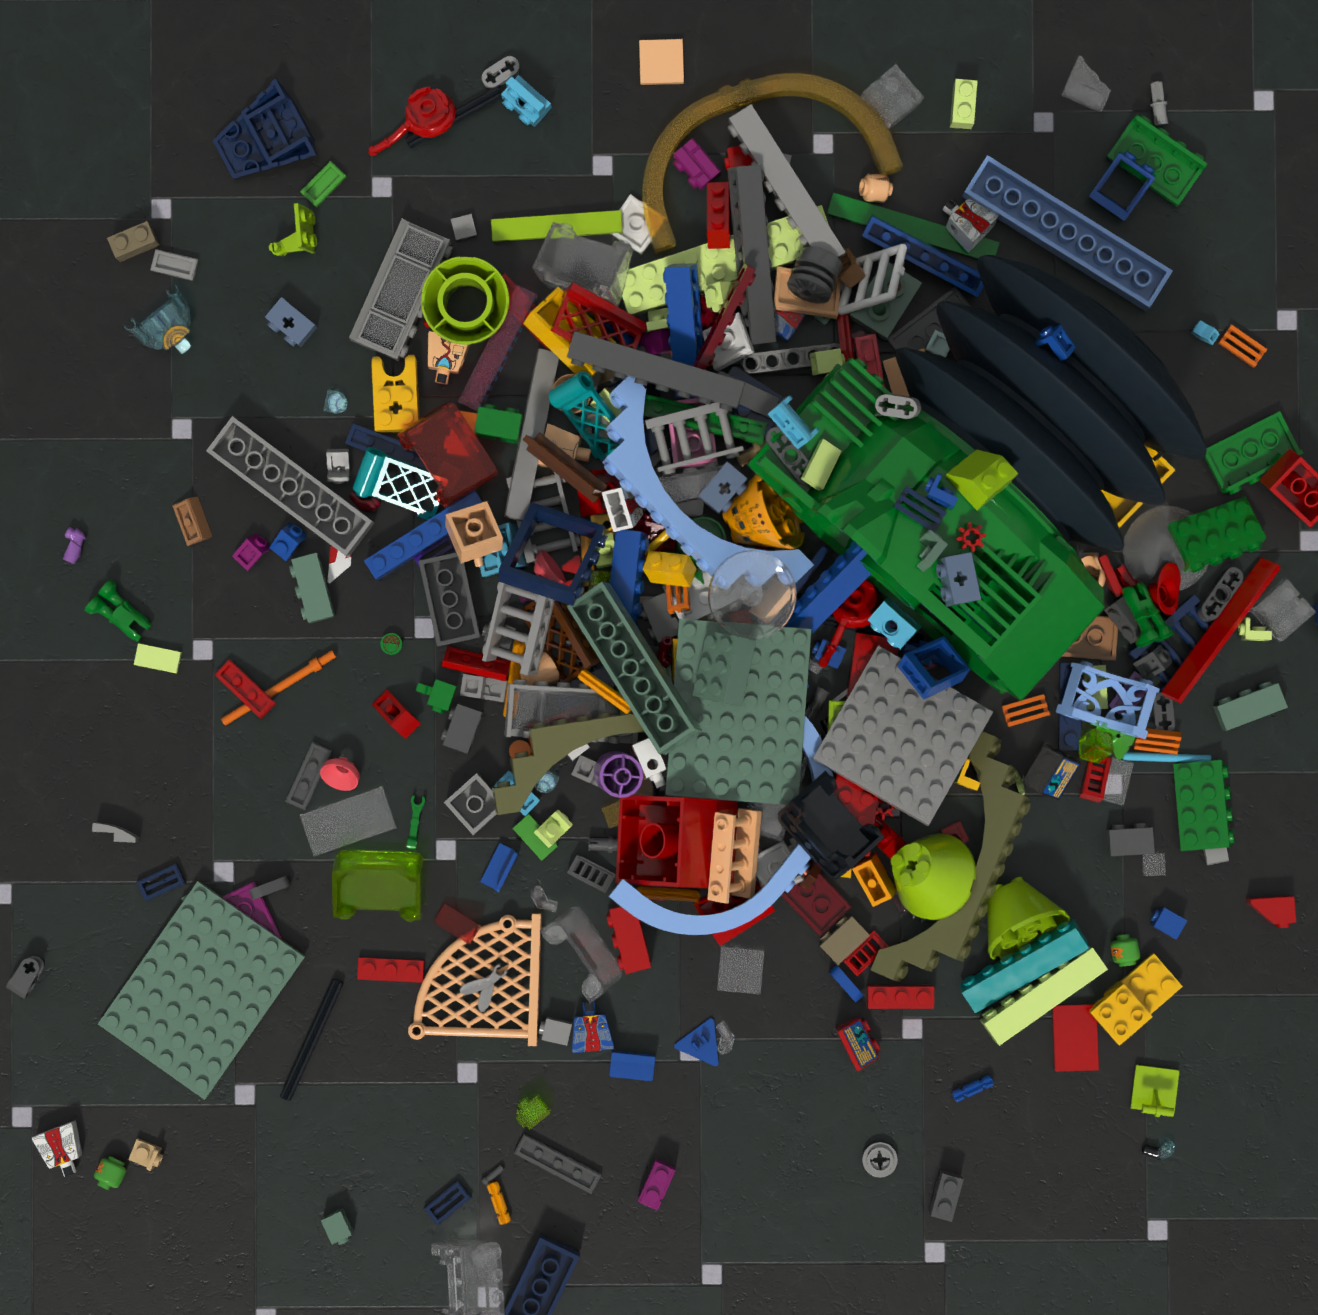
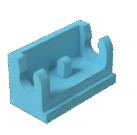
(791, 423)

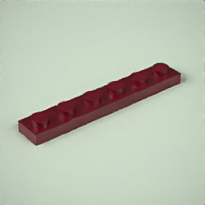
(725, 317)

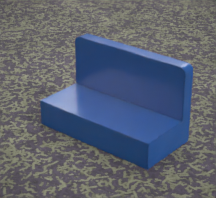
(499, 867)
(632, 1065)

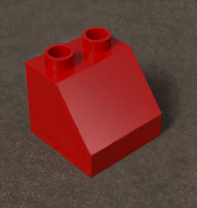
(668, 840)

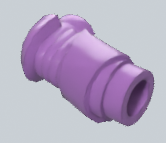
(74, 548)

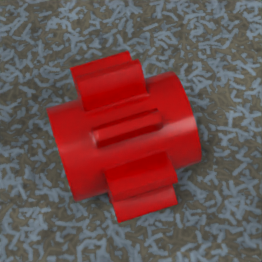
(965, 532)
(887, 811)

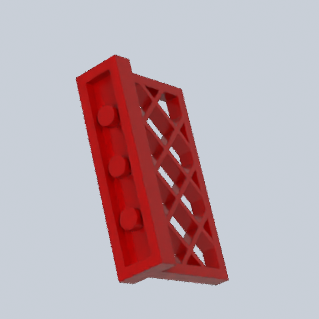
(601, 310)

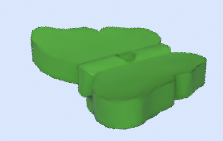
(1121, 744)

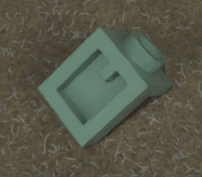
(934, 547)

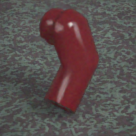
(365, 504)
(663, 650)

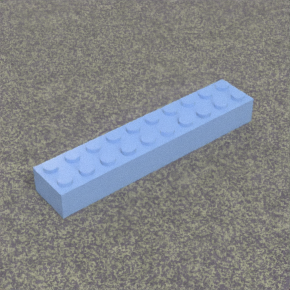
(1068, 233)

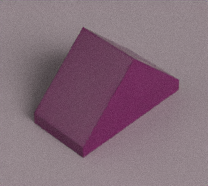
(656, 342)

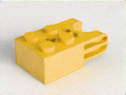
(392, 391)

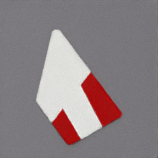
(337, 564)

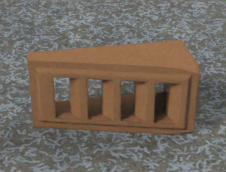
(852, 270)

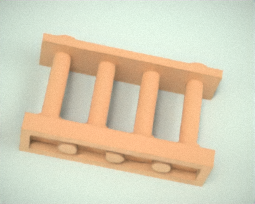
(746, 855)

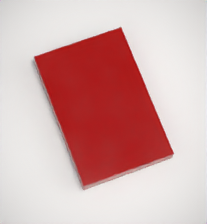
(1074, 1038)

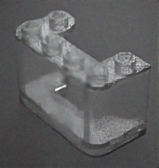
(473, 1276)

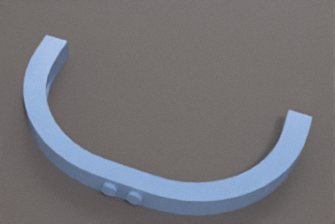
(780, 881)

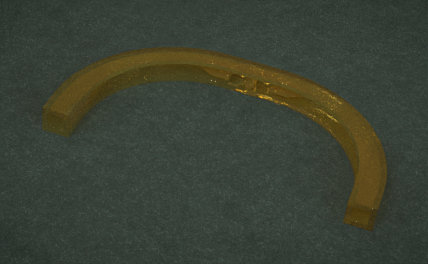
(744, 94)

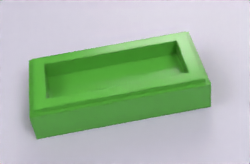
(323, 184)
(526, 830)

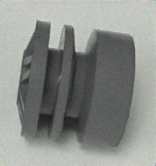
(814, 275)

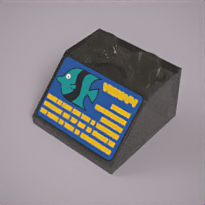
(1050, 771)

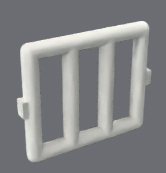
(876, 297)

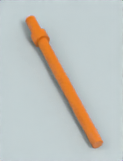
(314, 665)

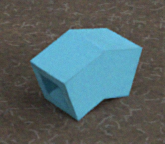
(1205, 332)

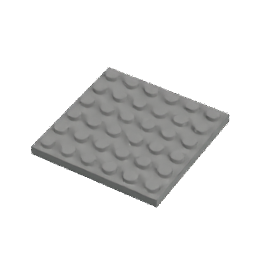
(899, 742)

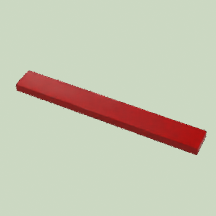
(1221, 630)

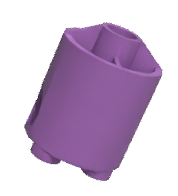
(618, 774)

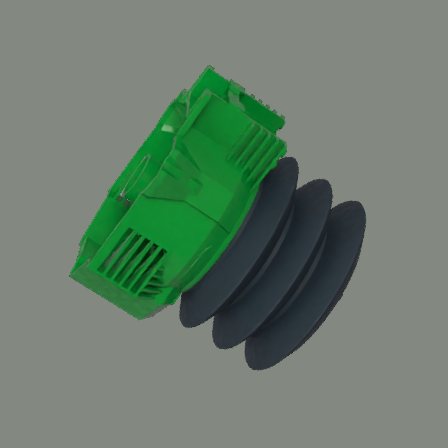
(1055, 421)

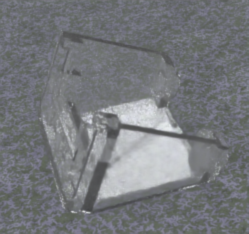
(586, 262)
(590, 948)

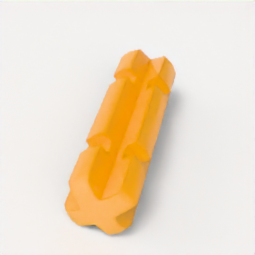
(498, 1203)

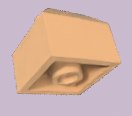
(474, 533)

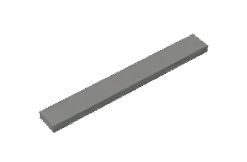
(533, 423)

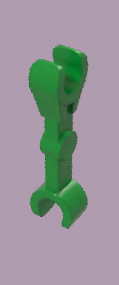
(412, 838)

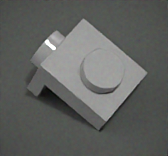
(338, 465)

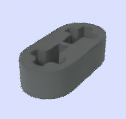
(1168, 711)
(269, 887)

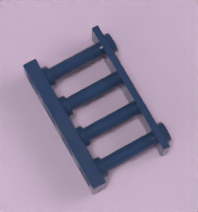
(1187, 607)

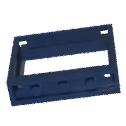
(566, 594)

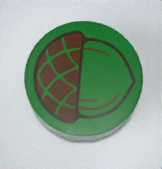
(391, 644)

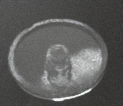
(1151, 546)
(752, 594)

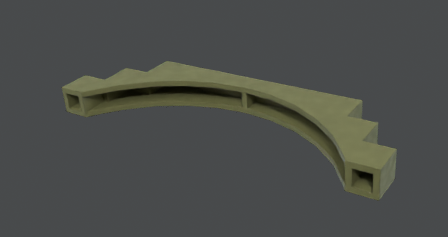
(549, 746)
(1003, 820)

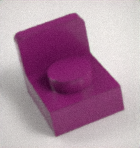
(251, 551)

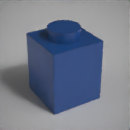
(1167, 922)

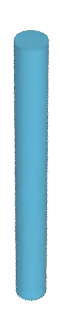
(1165, 757)

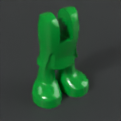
(1143, 608)
(122, 615)

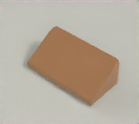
(192, 520)

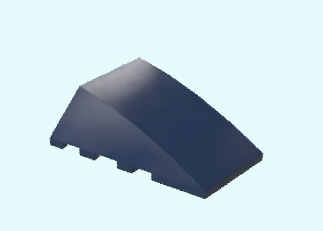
(265, 135)

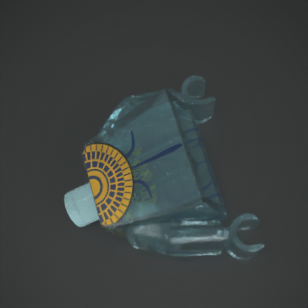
(165, 325)

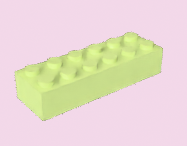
(1041, 996)

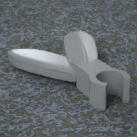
(486, 985)

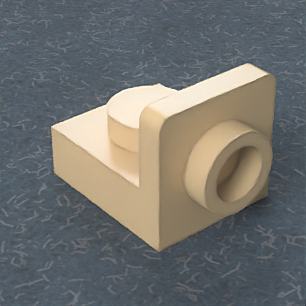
(146, 1154)

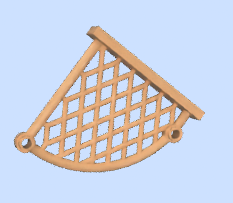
(528, 1030)

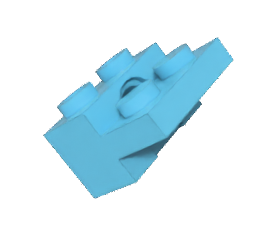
(535, 104)
(493, 561)
(888, 612)

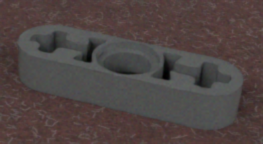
(800, 455)
(1211, 596)

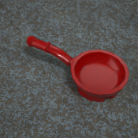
(427, 115)
(853, 614)

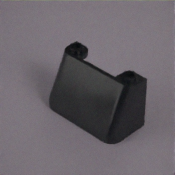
(828, 828)

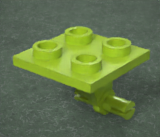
(303, 238)
(1155, 1090)

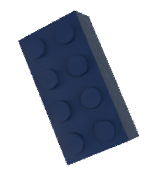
(543, 1278)

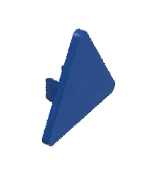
(701, 1043)

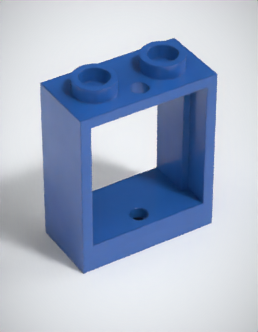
(1111, 204)
(919, 676)

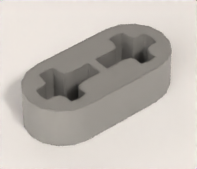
(498, 68)
(896, 411)

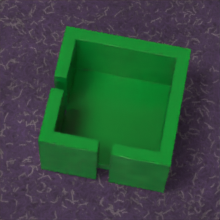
(498, 423)

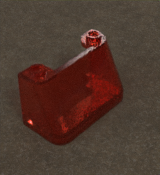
(449, 453)

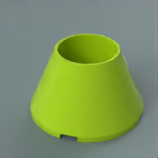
(459, 273)

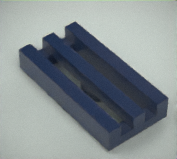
(937, 520)
(178, 874)
(462, 1190)

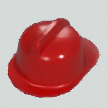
(1166, 589)

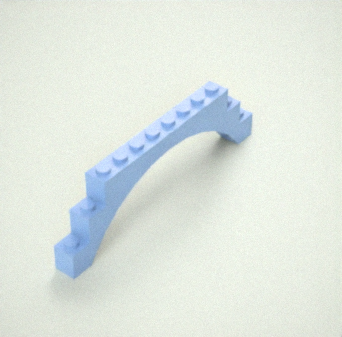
(635, 472)

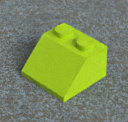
(981, 477)

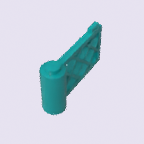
(570, 395)
(371, 477)

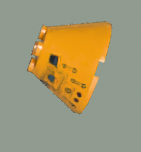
(763, 518)

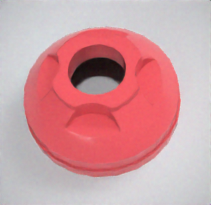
(547, 568)
(338, 777)

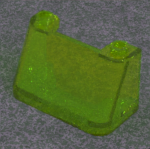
(377, 883)

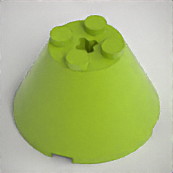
(934, 875)
(1019, 916)

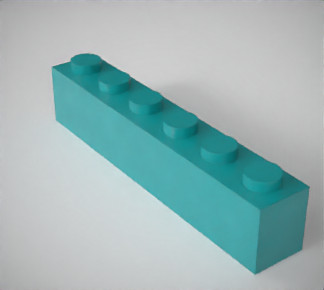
(1024, 965)

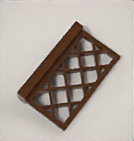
(565, 466)
(571, 630)

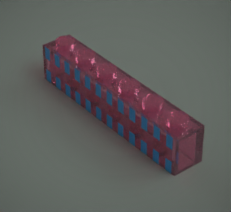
(498, 350)

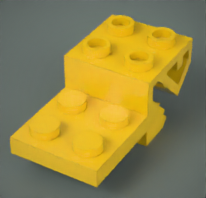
(1134, 999)

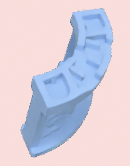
(1127, 724)

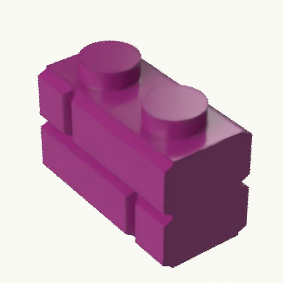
(696, 165)
(656, 1184)

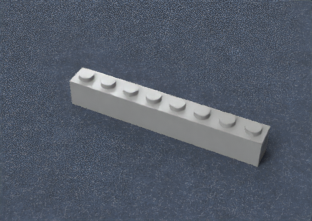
(783, 182)

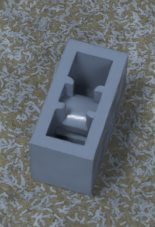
(302, 328)
(726, 475)
(960, 567)

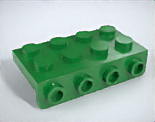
(1173, 164)
(1250, 453)
(1217, 534)
(1203, 805)

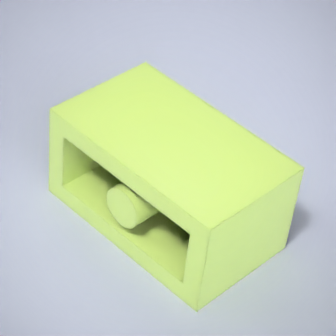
(963, 104)

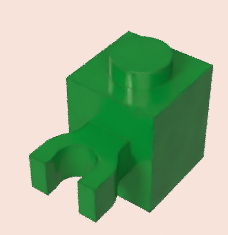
(440, 695)

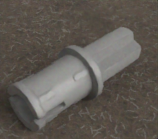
(1158, 104)

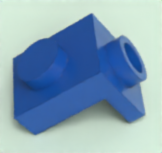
(287, 541)

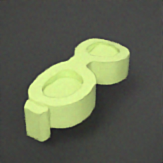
(1020, 786)

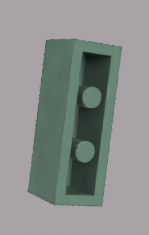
(312, 588)
(1249, 705)

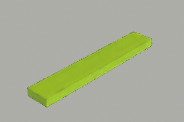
(538, 226)

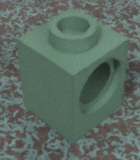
(337, 1227)

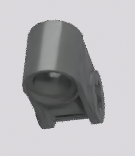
(24, 979)

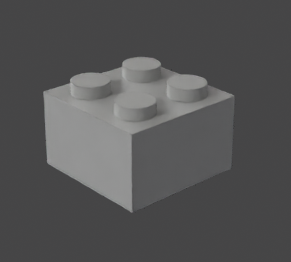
(473, 803)

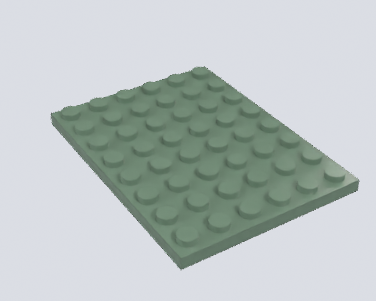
(747, 749)
(201, 990)

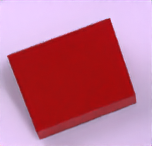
(572, 565)

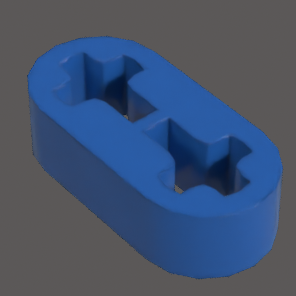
(846, 983)

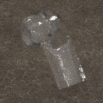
(541, 901)
(727, 1038)

